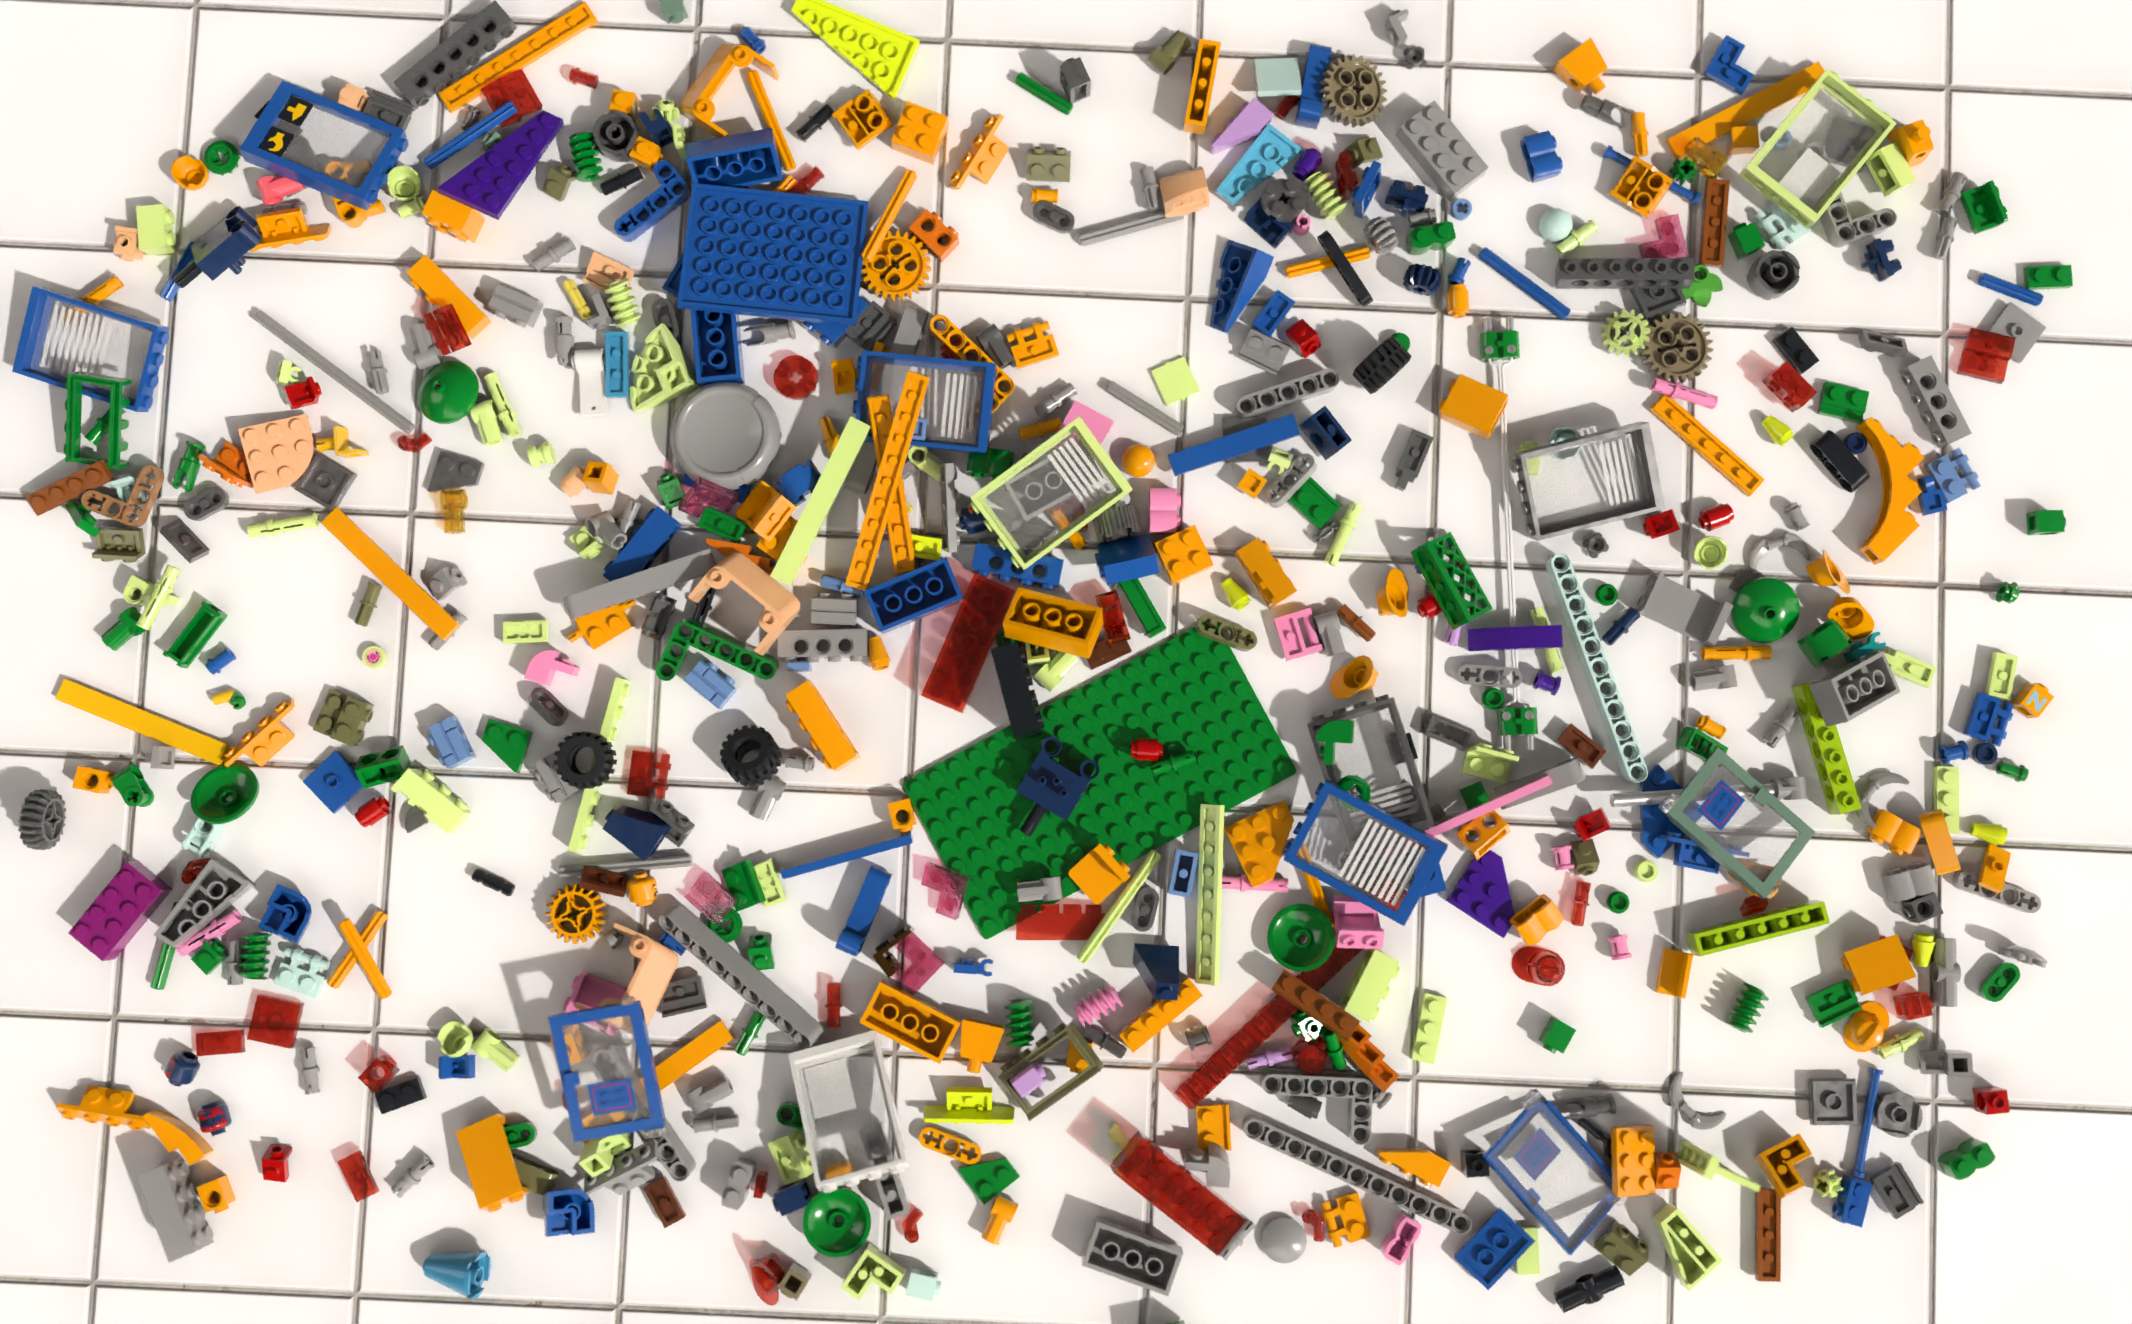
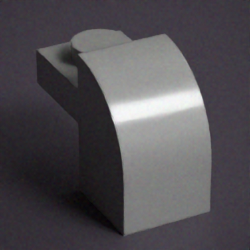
(1946, 1061)
(1213, 1161)

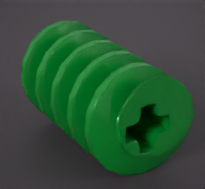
(584, 156)
(254, 955)
(1747, 1008)
(1019, 1022)

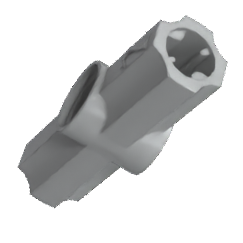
(1945, 972)

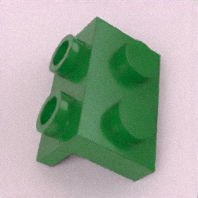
(1984, 207)

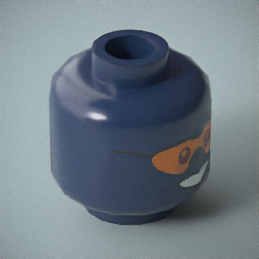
(971, 520)

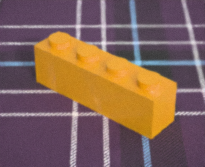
(1201, 86)
(444, 291)
(1158, 1016)

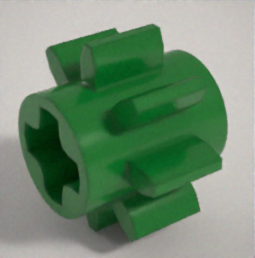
(1687, 167)

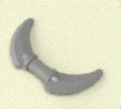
(1762, 546)
(1876, 781)
(1678, 1102)

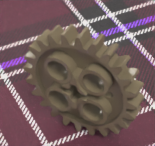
(1353, 90)
(1681, 367)

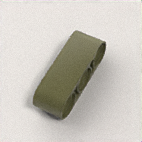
(534, 1175)

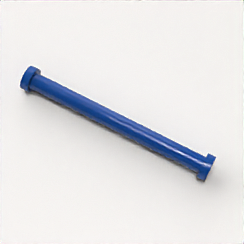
(1678, 189)
(1866, 1122)

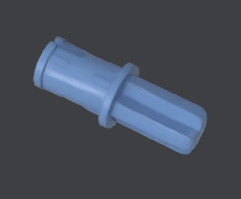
(839, 585)

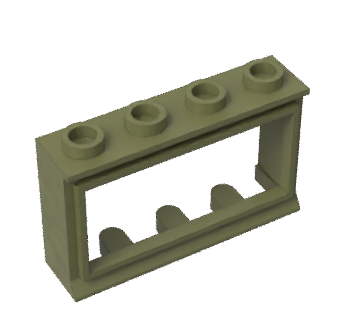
(1043, 1045)

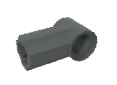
(992, 342)

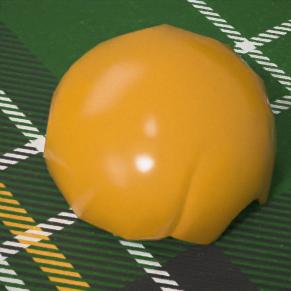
(189, 173)
(1138, 460)

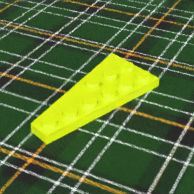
(867, 45)

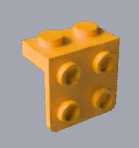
(1099, 873)

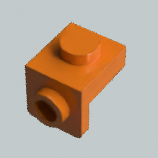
(1667, 1170)

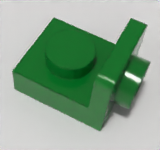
(670, 489)
(210, 956)

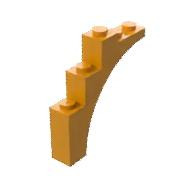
(1895, 463)

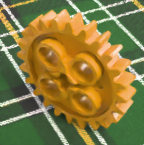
(908, 280)

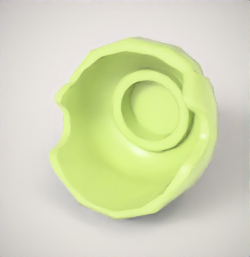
(403, 183)
(1710, 552)
(455, 1038)

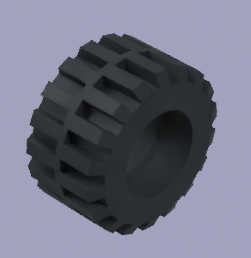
(1381, 365)
(740, 744)
(567, 756)

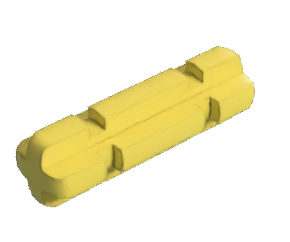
(577, 299)

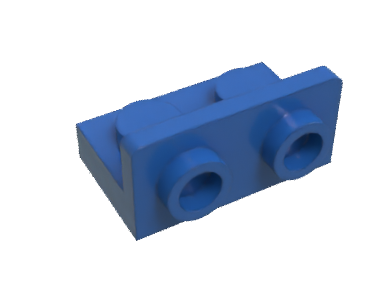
(1852, 1201)

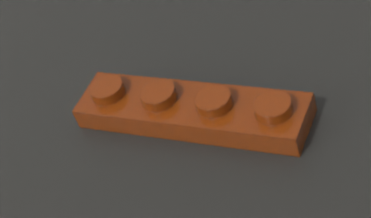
(1714, 223)
(70, 487)
(1315, 1005)
(1767, 1235)

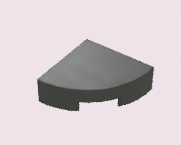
(415, 819)

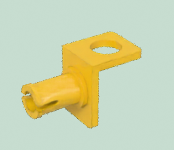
(340, 444)

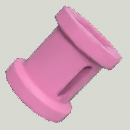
(1562, 857)
(1619, 947)

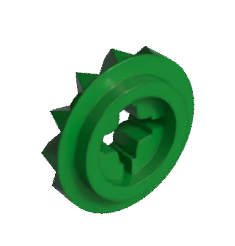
(212, 157)
(1361, 785)
(735, 926)

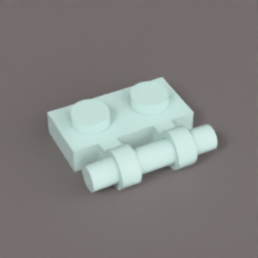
(1789, 227)
(300, 979)

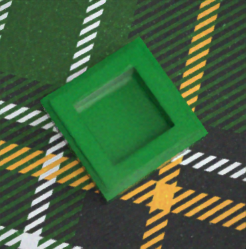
(1474, 795)

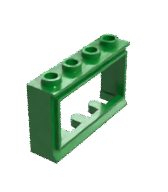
(73, 420)

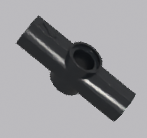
(1589, 1288)

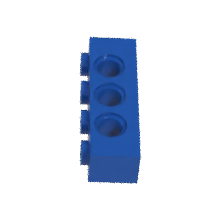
(985, 553)

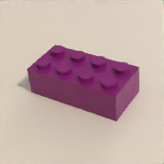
(120, 910)

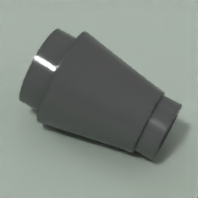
(1305, 1105)

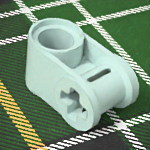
(201, 839)

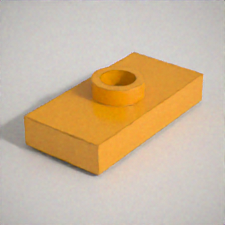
(1994, 868)

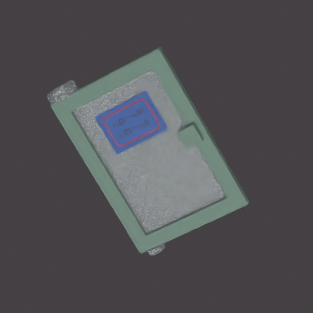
(1738, 823)

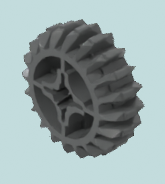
(42, 819)

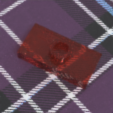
(358, 1176)

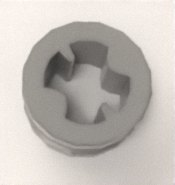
(1381, 1098)

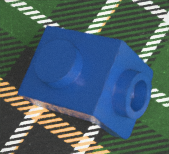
(456, 1067)

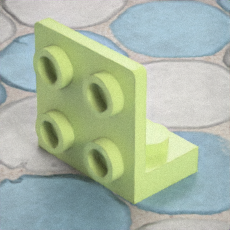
(1487, 763)

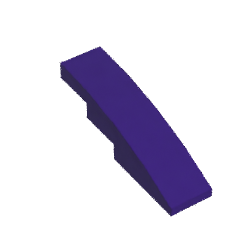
(1515, 638)

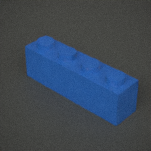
(645, 545)

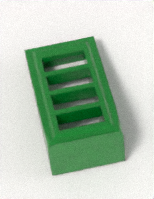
(1690, 738)

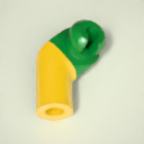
(230, 696)

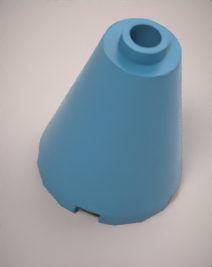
(459, 1271)

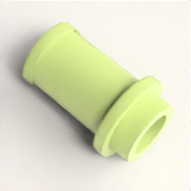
(412, 207)

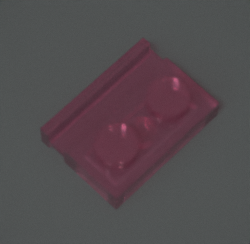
(711, 898)

